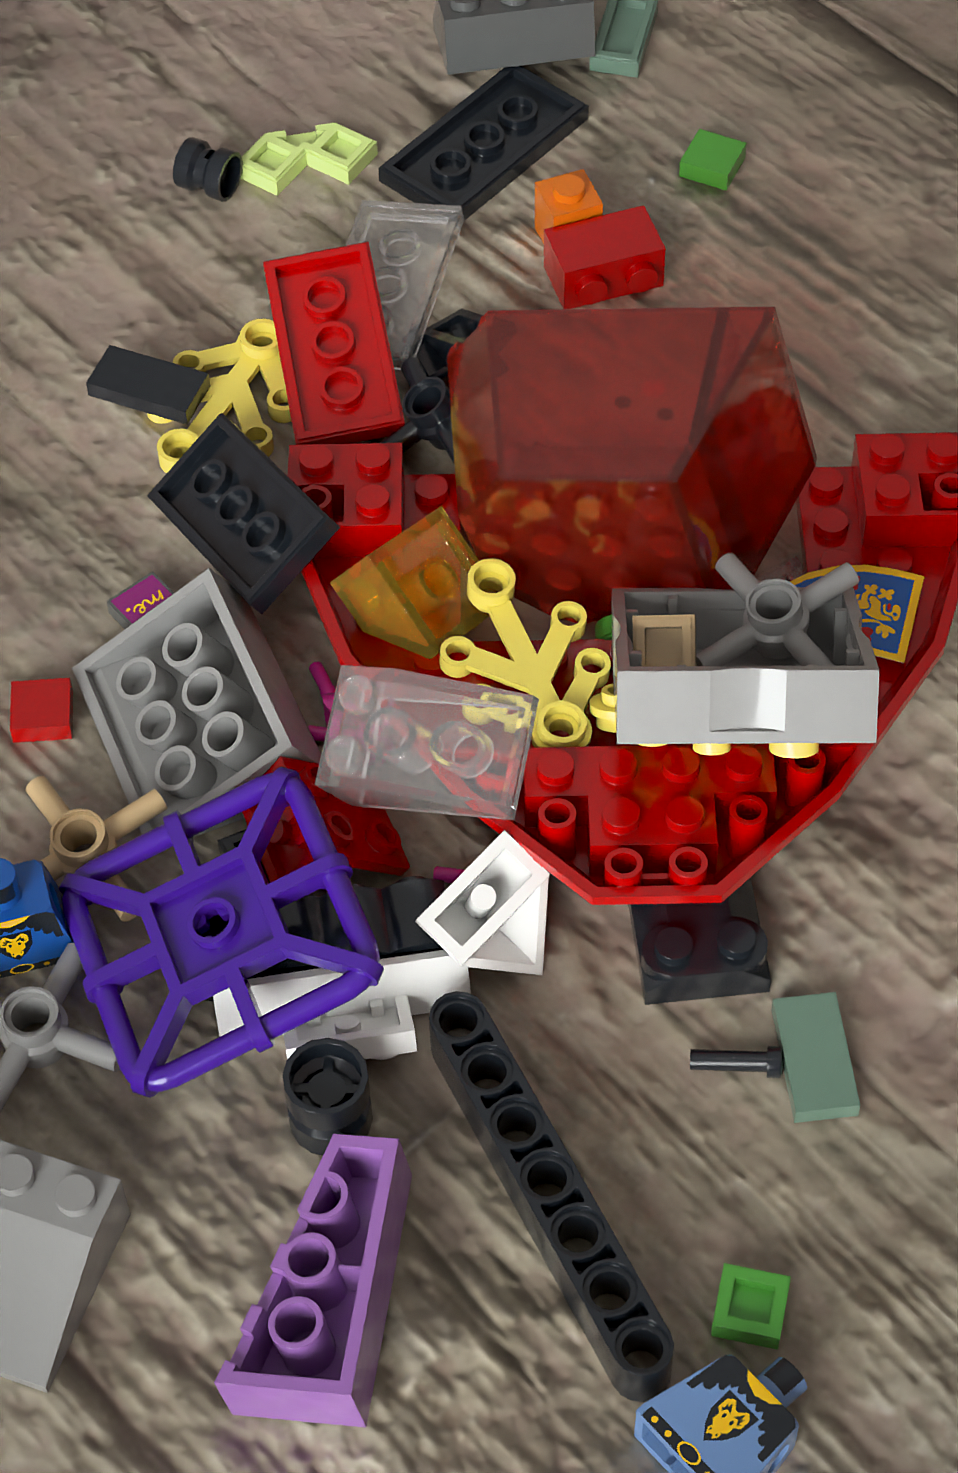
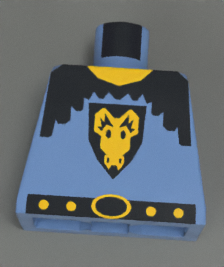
(723, 1419)

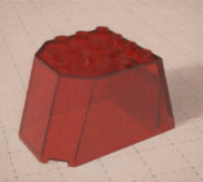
(625, 446)

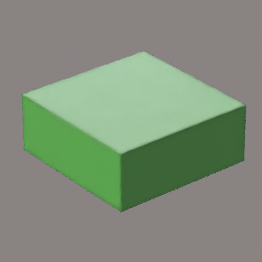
(712, 159)
(750, 1306)

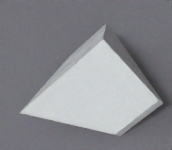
(494, 911)

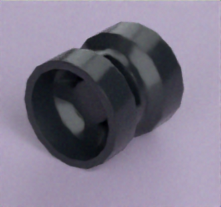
(204, 168)

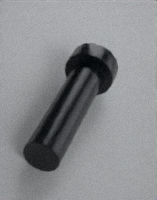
(735, 1060)

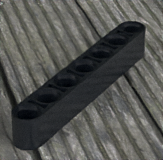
(556, 1217)

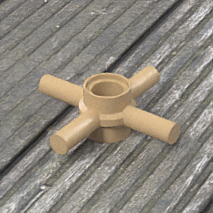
(84, 826)

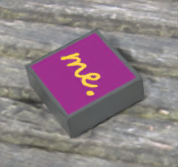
(138, 599)

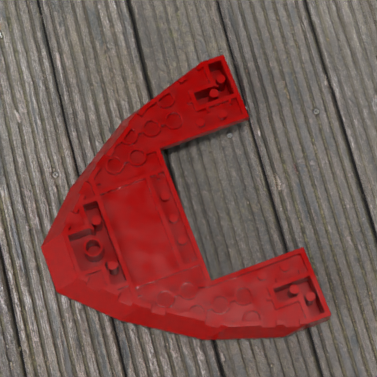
(663, 818)

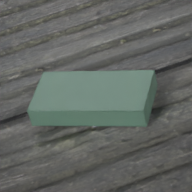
(624, 36)
(815, 1057)

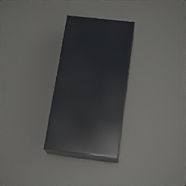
(148, 384)

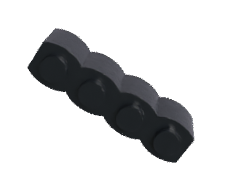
(388, 911)

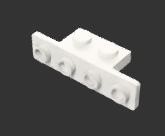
(374, 1021)

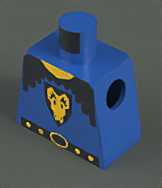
(30, 918)

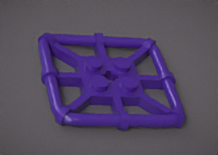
(251, 942)

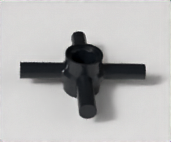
(427, 408)

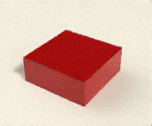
(41, 710)

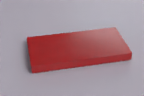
(334, 346)

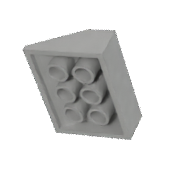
(193, 700)
(53, 1250)

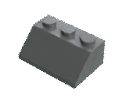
(512, 32)

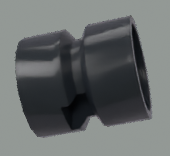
(326, 1093)

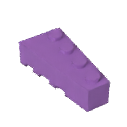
(323, 1314)

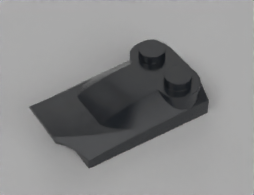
(701, 949)

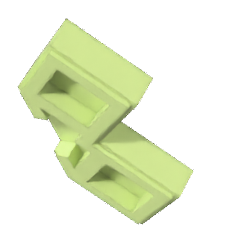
(329, 149)

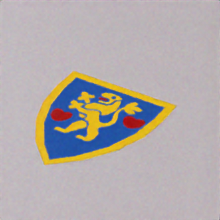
(887, 606)

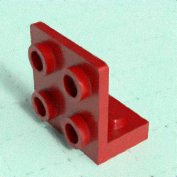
(357, 832)

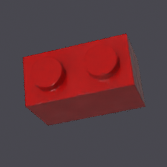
(604, 257)

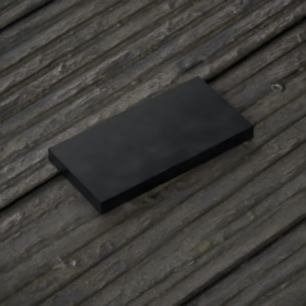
(484, 141)
(243, 513)

